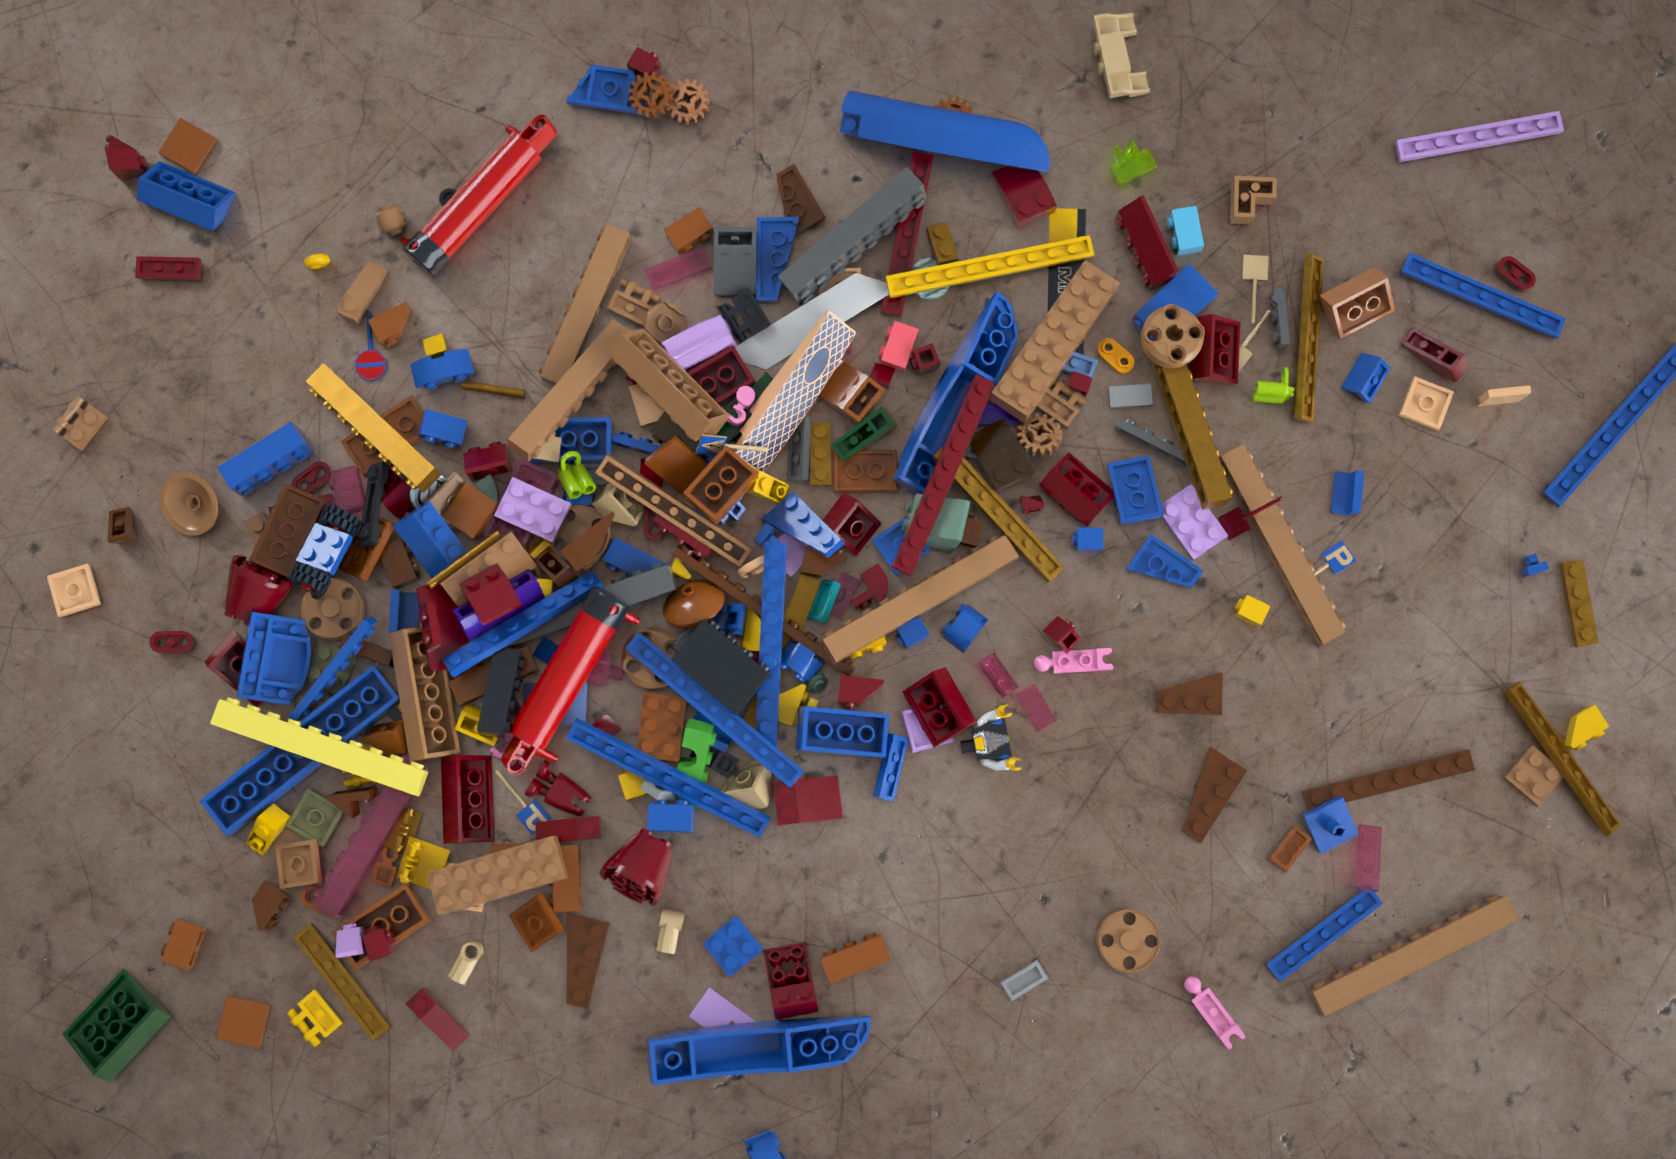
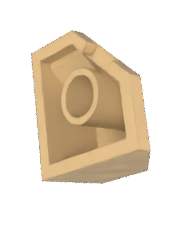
(626, 508)
(751, 786)

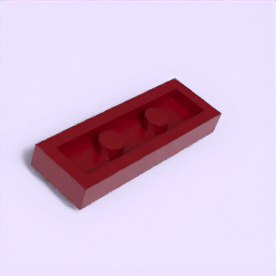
(168, 268)
(682, 537)

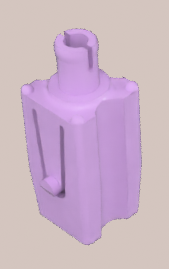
(700, 343)

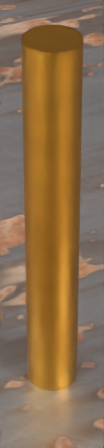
(493, 389)

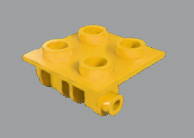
(419, 859)

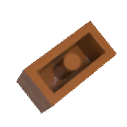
(689, 231)
(182, 944)

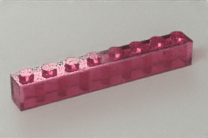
(363, 848)

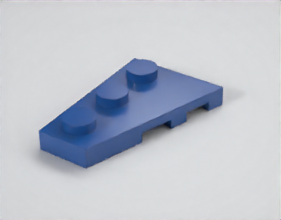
(1163, 562)

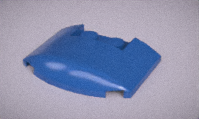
(274, 659)

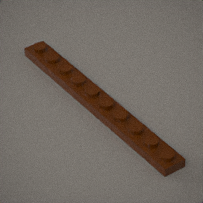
(755, 603)

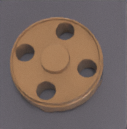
(1172, 336)
(585, 518)
(333, 610)
(643, 676)
(1128, 940)

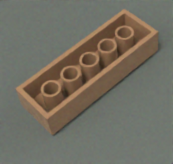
(668, 384)
(423, 699)
(497, 875)

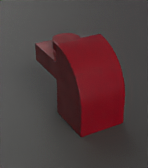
(877, 586)

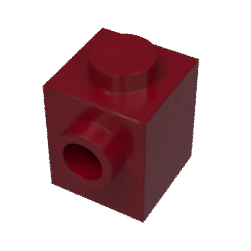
(644, 62)
(925, 359)
(1062, 634)
(378, 943)

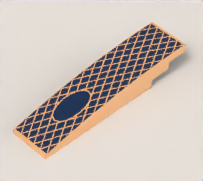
(793, 390)

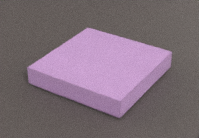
(917, 737)

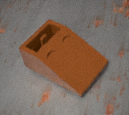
(851, 392)

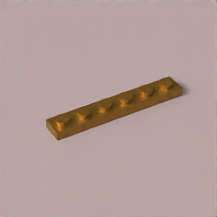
(342, 982)

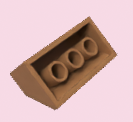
(506, 552)

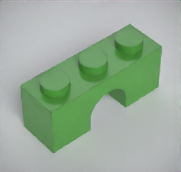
(699, 738)

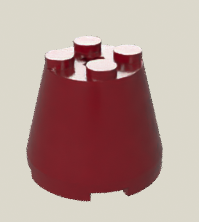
(253, 589)
(639, 867)

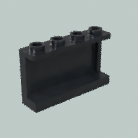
(722, 666)

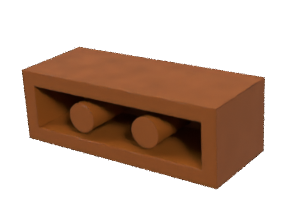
(568, 893)
(854, 958)

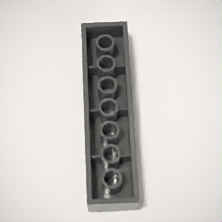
(853, 236)

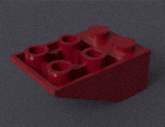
(790, 981)

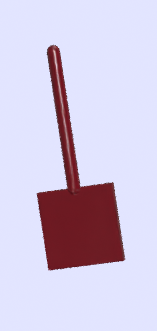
(1235, 522)

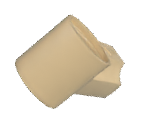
(670, 925)
(465, 963)

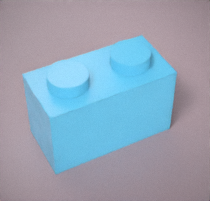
(1185, 230)

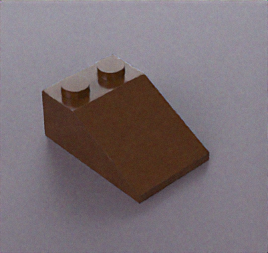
(585, 548)

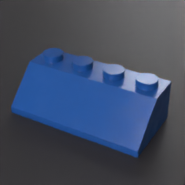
(184, 195)
(430, 539)

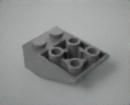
(735, 261)

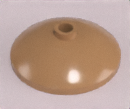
(182, 509)

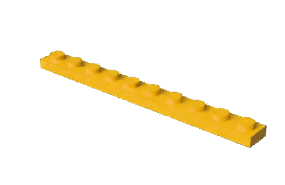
(989, 266)

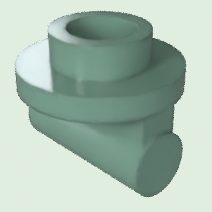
(817, 682)

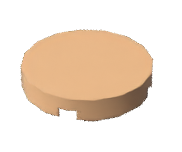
(753, 567)

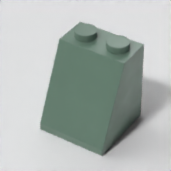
(948, 526)

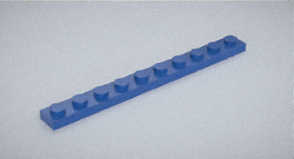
(1612, 429)
(771, 638)
(714, 710)
(668, 777)

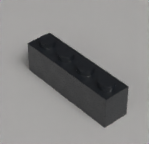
(500, 692)

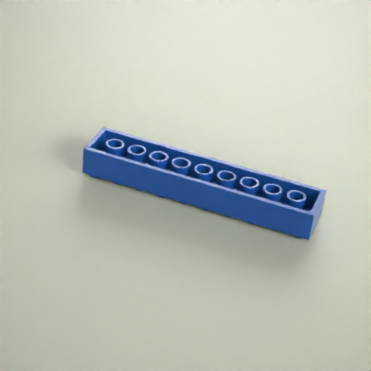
(278, 770)

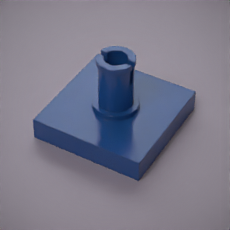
(1330, 824)

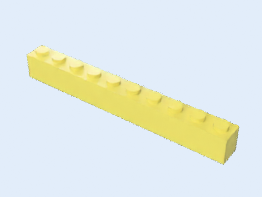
(318, 747)

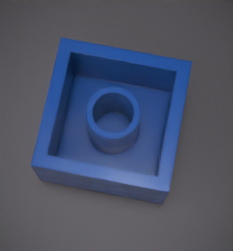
(671, 817)

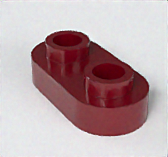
(1516, 271)
(311, 477)
(649, 523)
(172, 640)

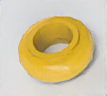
(316, 261)

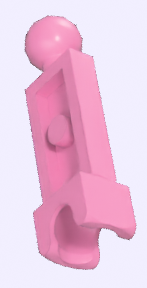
(1074, 661)
(1213, 1012)

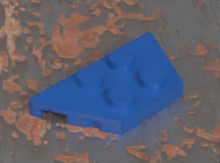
(605, 89)

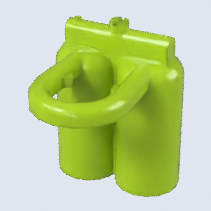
(1273, 391)
(575, 477)

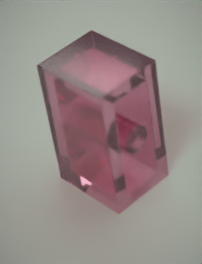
(348, 489)

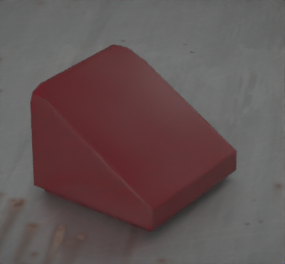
(882, 374)

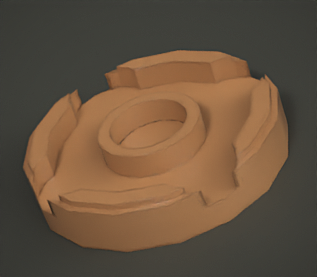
(664, 321)

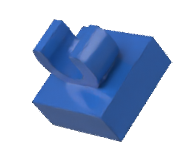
(765, 535)
(1533, 566)

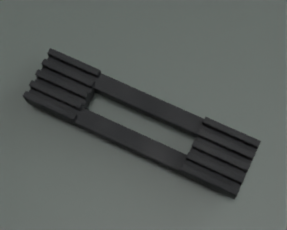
(370, 527)

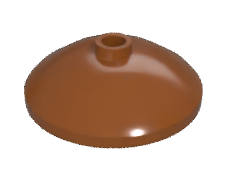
(693, 603)

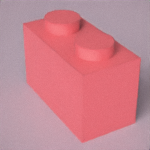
(899, 346)

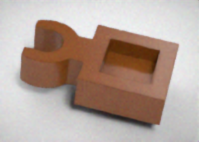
(385, 872)

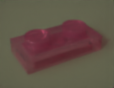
(998, 675)

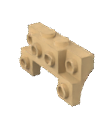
(1113, 55)

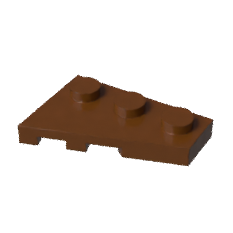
(798, 199)
(1194, 697)

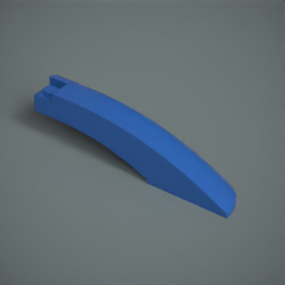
(943, 131)
(983, 353)
(755, 1048)

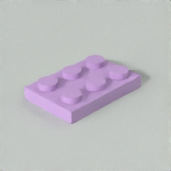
(532, 510)
(1193, 527)

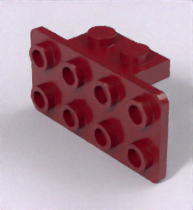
(439, 625)

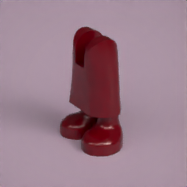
(561, 791)

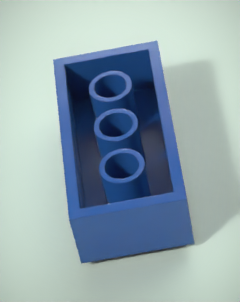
(588, 437)
(265, 459)
(842, 732)

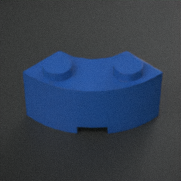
(431, 372)

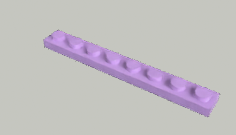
(1479, 136)

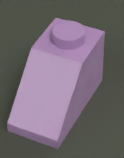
(350, 941)

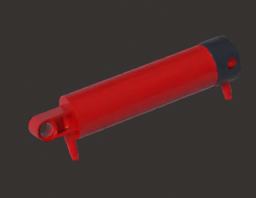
(479, 196)
(564, 677)

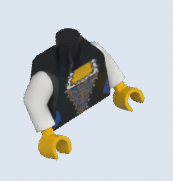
(991, 741)

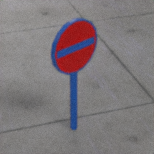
(370, 363)

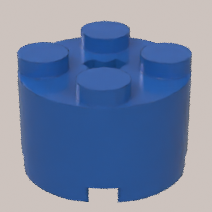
(763, 1146)

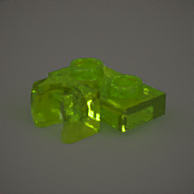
(1131, 163)

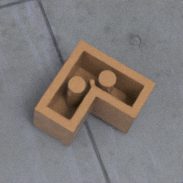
(1247, 192)

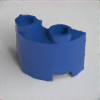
(731, 618)
(964, 628)
(800, 660)

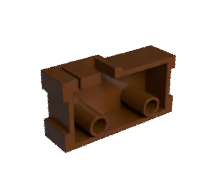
(373, 652)

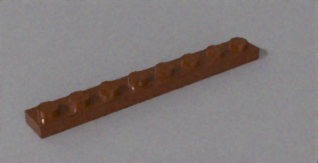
(1390, 779)

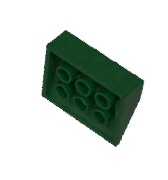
(116, 1026)

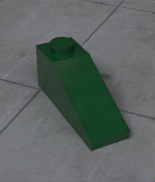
(864, 433)

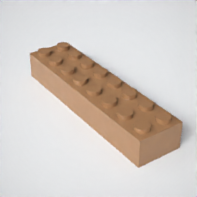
(1054, 341)

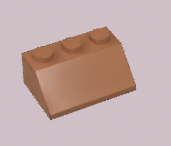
(1358, 302)

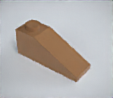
(361, 293)

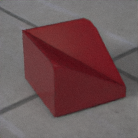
(1080, 382)
(1031, 504)
(607, 725)

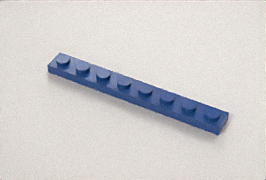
(1483, 296)
(521, 624)

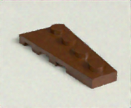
(1215, 787)
(584, 952)

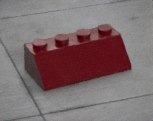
(1146, 244)
(467, 799)

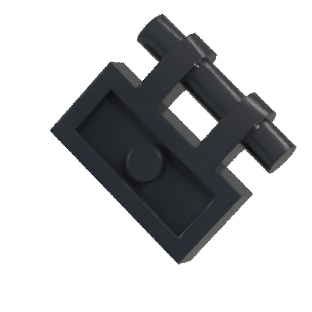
(751, 313)

